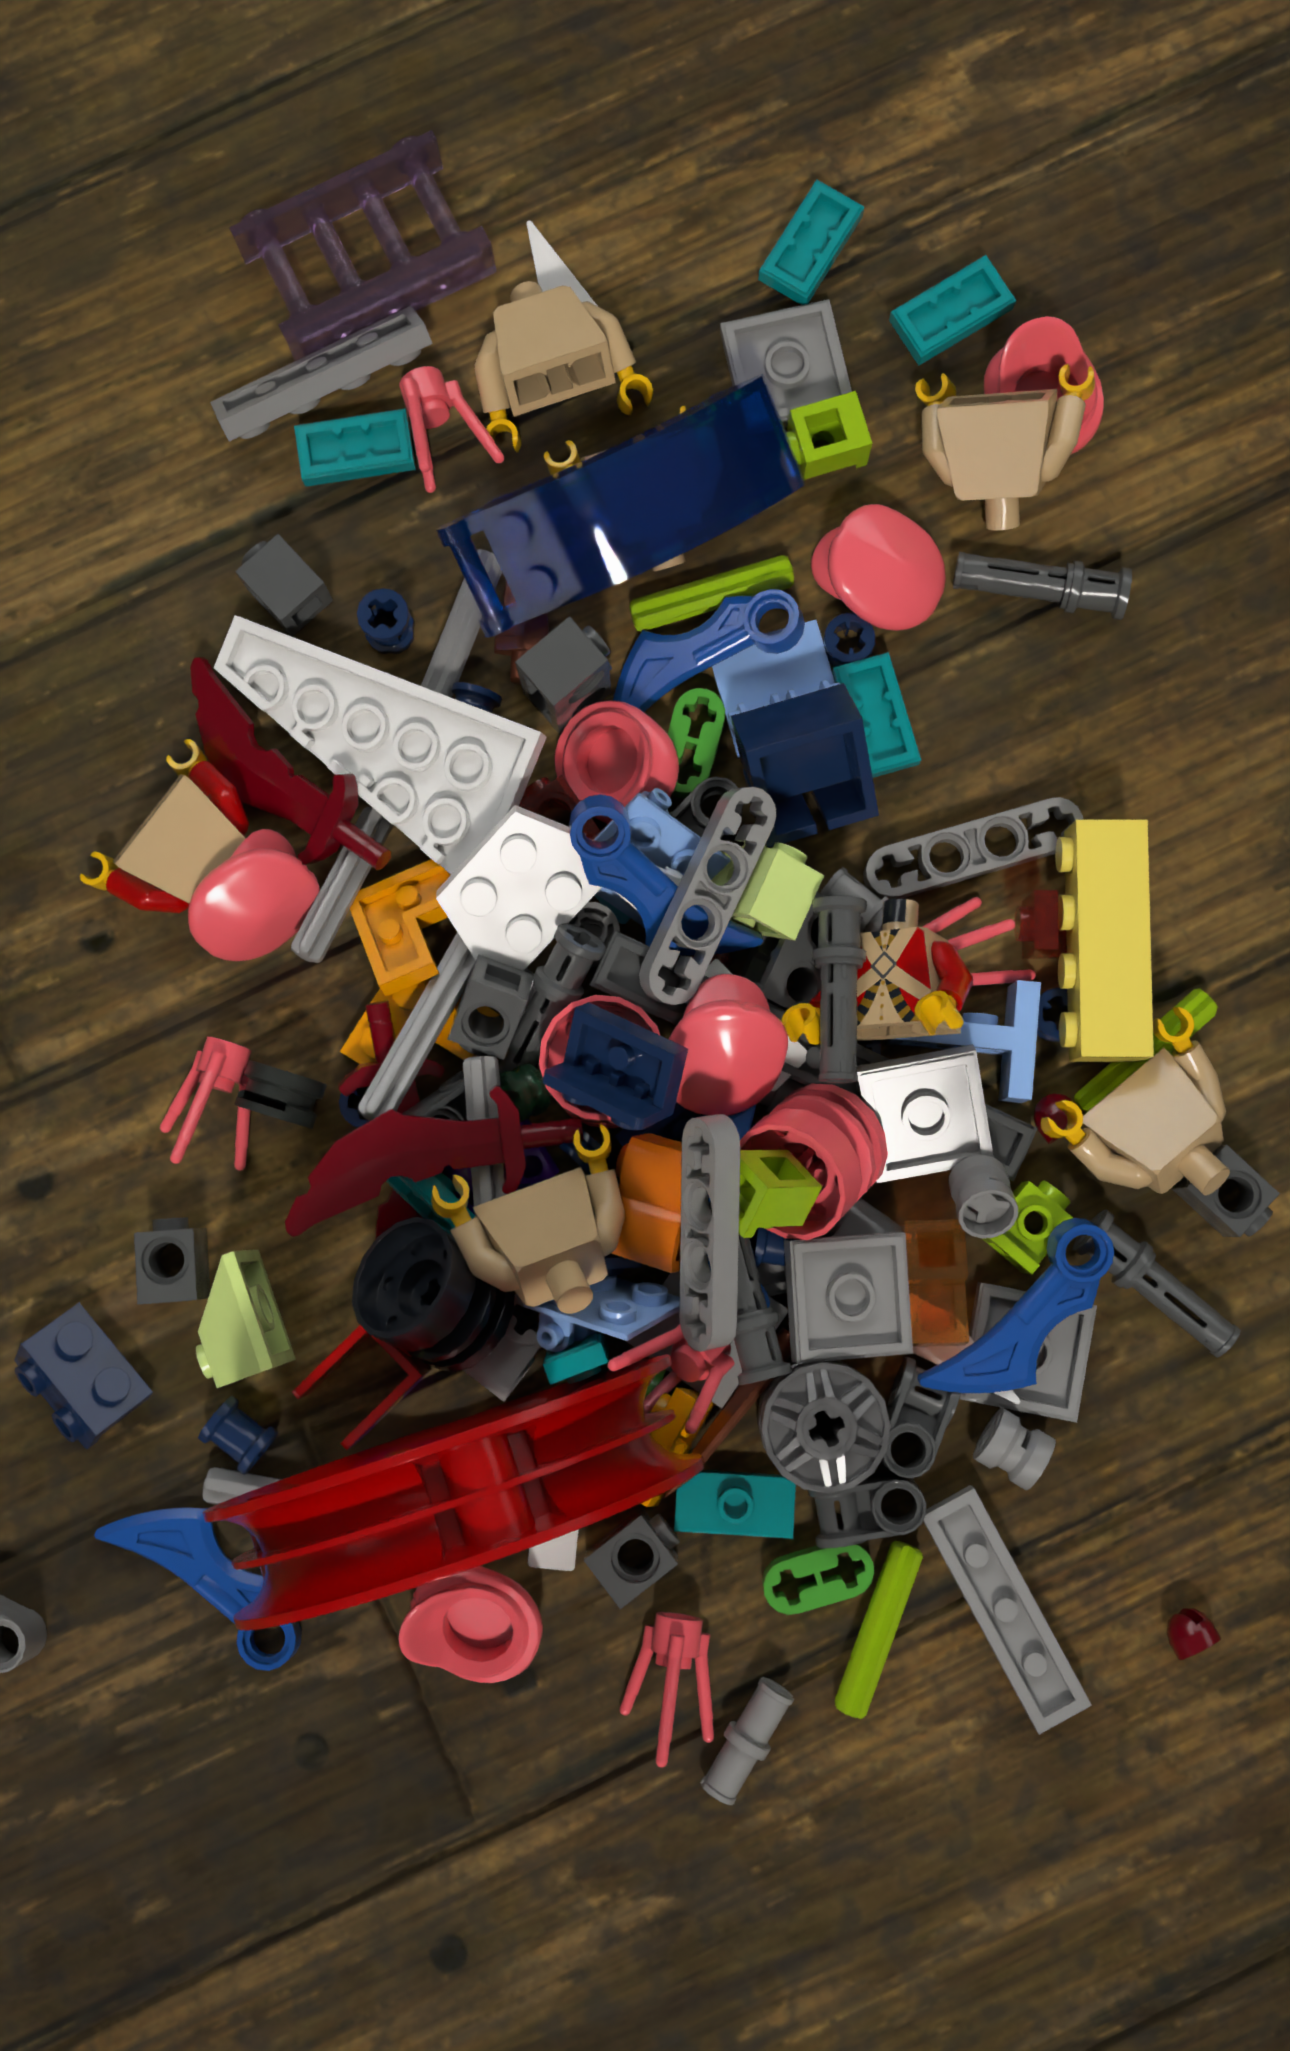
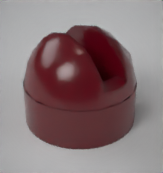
(1047, 1108)
(1191, 1633)

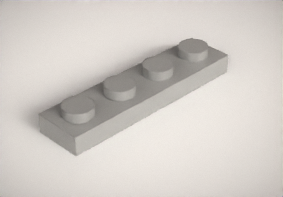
(339, 365)
(1005, 1610)

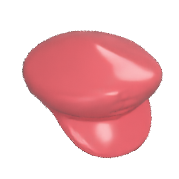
(1033, 363)
(881, 568)
(615, 753)
(252, 899)
(731, 1046)
(473, 1626)

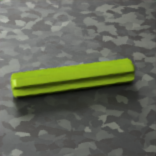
(709, 592)
(1201, 1008)
(878, 1629)

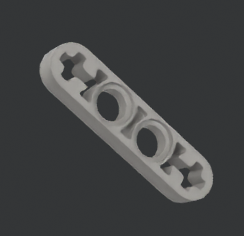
(970, 843)
(699, 890)
(709, 1169)

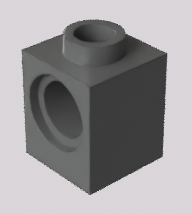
(283, 584)
(497, 987)
(1253, 1207)
(152, 1281)
(627, 1582)

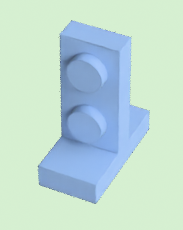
(1013, 1041)

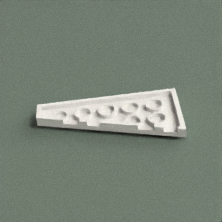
(416, 755)

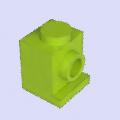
(835, 421)
(773, 1191)
(1017, 1244)

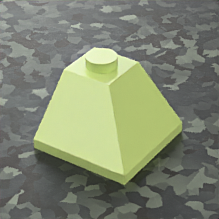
(241, 1322)

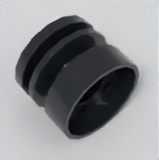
(426, 1300)

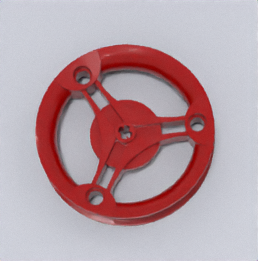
(454, 1496)

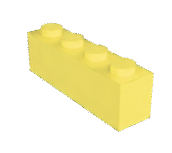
(1106, 941)

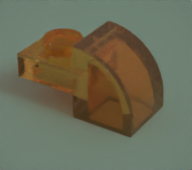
(937, 1282)

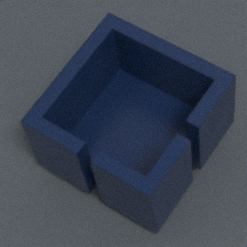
(805, 747)

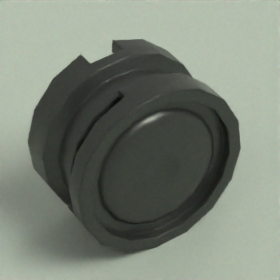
(282, 1087)

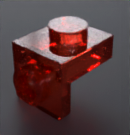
(1038, 926)

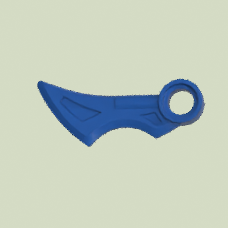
(665, 661)
(629, 872)
(1009, 1351)
(190, 1550)

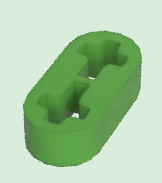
(709, 738)
(822, 1590)

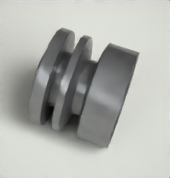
(859, 1437)

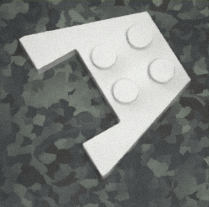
(519, 890)

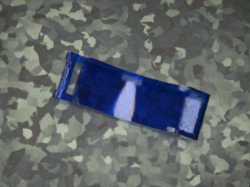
(629, 506)

